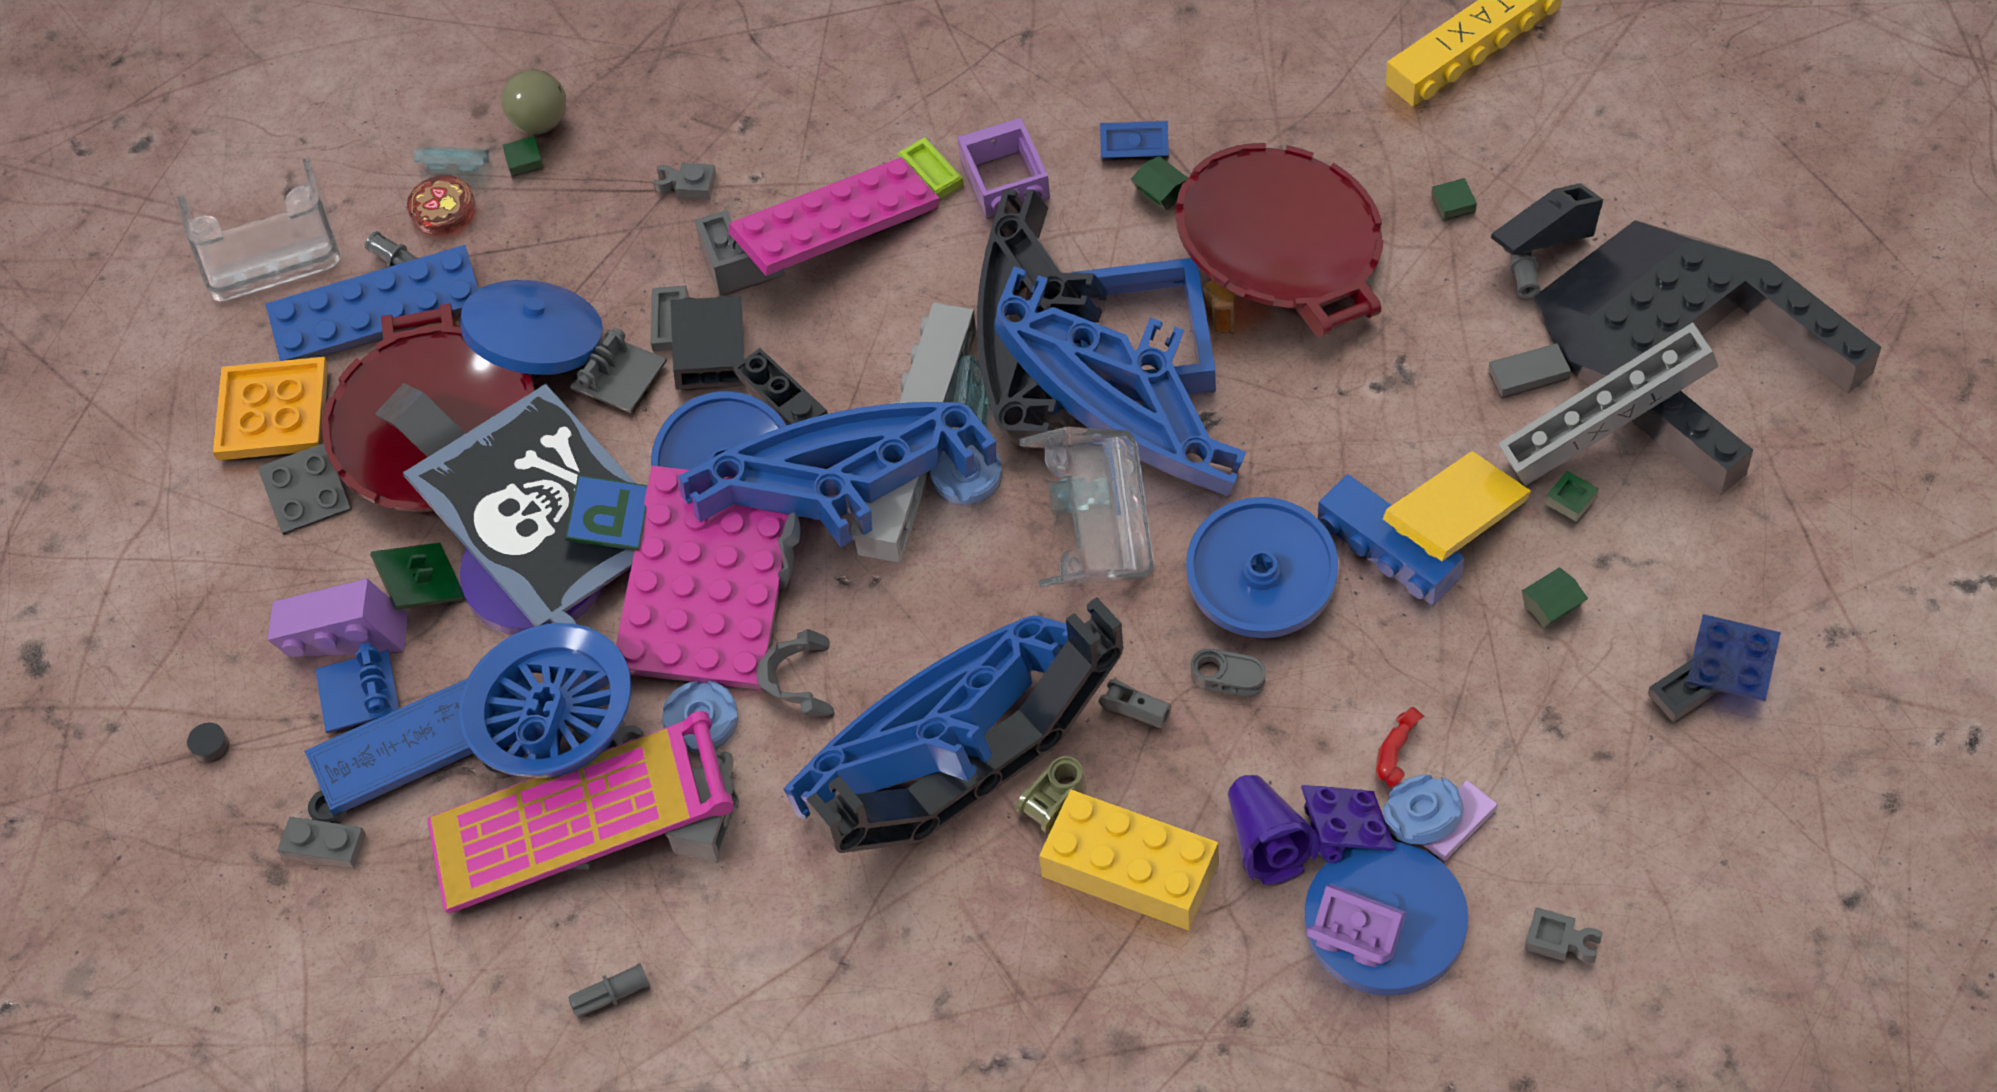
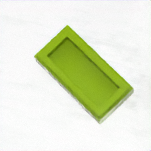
(932, 167)

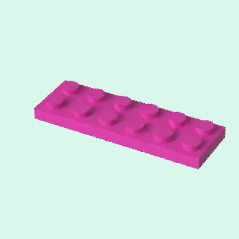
(833, 216)

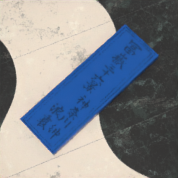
(393, 749)

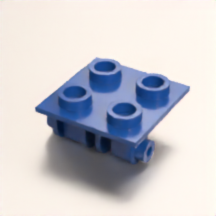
(357, 689)

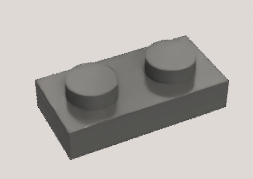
(321, 842)

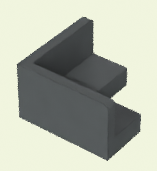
(725, 258)
(419, 419)

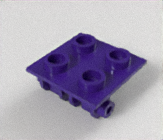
(1345, 820)

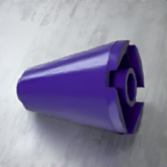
(1269, 832)

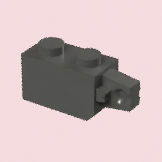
(706, 836)

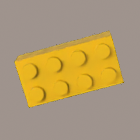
(1129, 859)

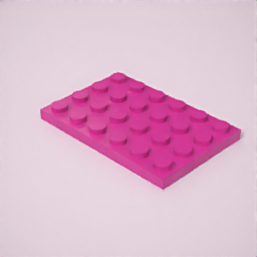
(700, 590)

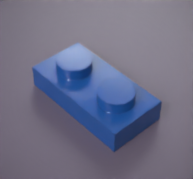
(1134, 139)

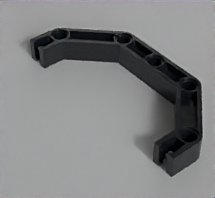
(915, 813)

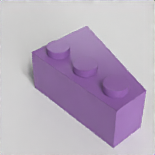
(337, 621)

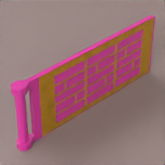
(576, 816)

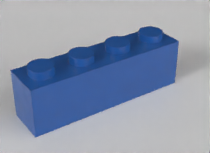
(1357, 518)

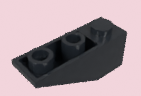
(1554, 219)
(777, 388)

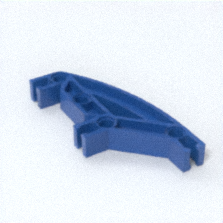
(1164, 424)
(786, 470)
(934, 715)

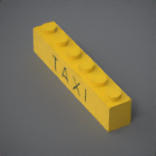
(1461, 44)

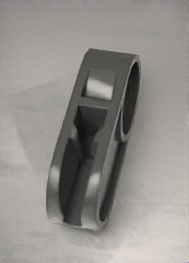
(1237, 674)

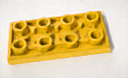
(1456, 505)

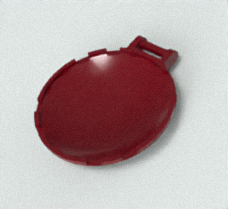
(1283, 231)
(432, 359)

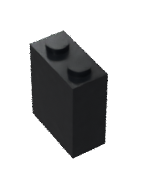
(707, 341)

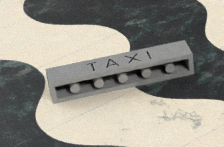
(1609, 404)

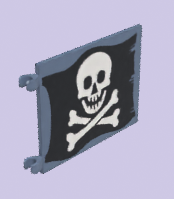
(511, 499)

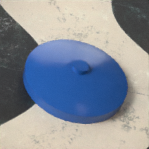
(530, 327)
(710, 427)
(1262, 567)
(1432, 926)

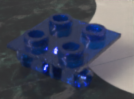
(1733, 657)

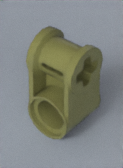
(1046, 795)

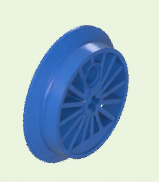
(582, 666)

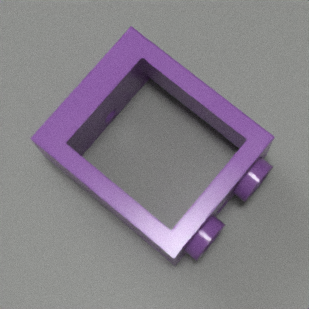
(1010, 138)

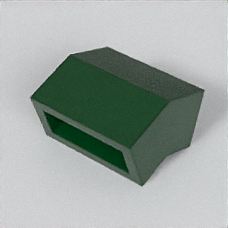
(1159, 182)
(1553, 597)

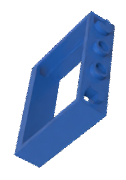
(1159, 275)

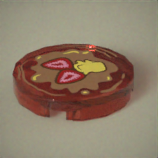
(440, 204)

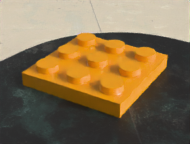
(270, 408)

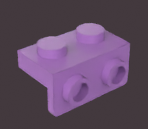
(1357, 926)

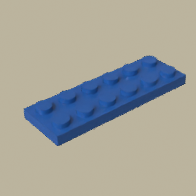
(351, 310)

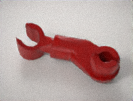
(1389, 750)

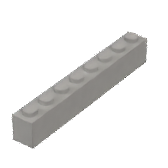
(932, 378)

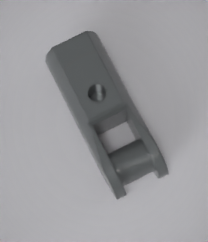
(1140, 705)

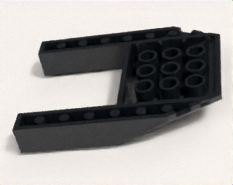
(1658, 282)

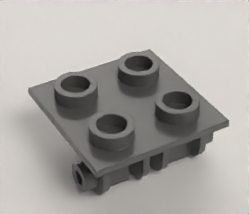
(618, 372)
(303, 488)

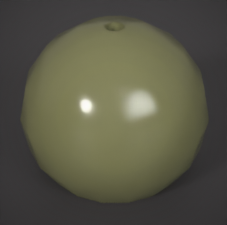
(533, 101)

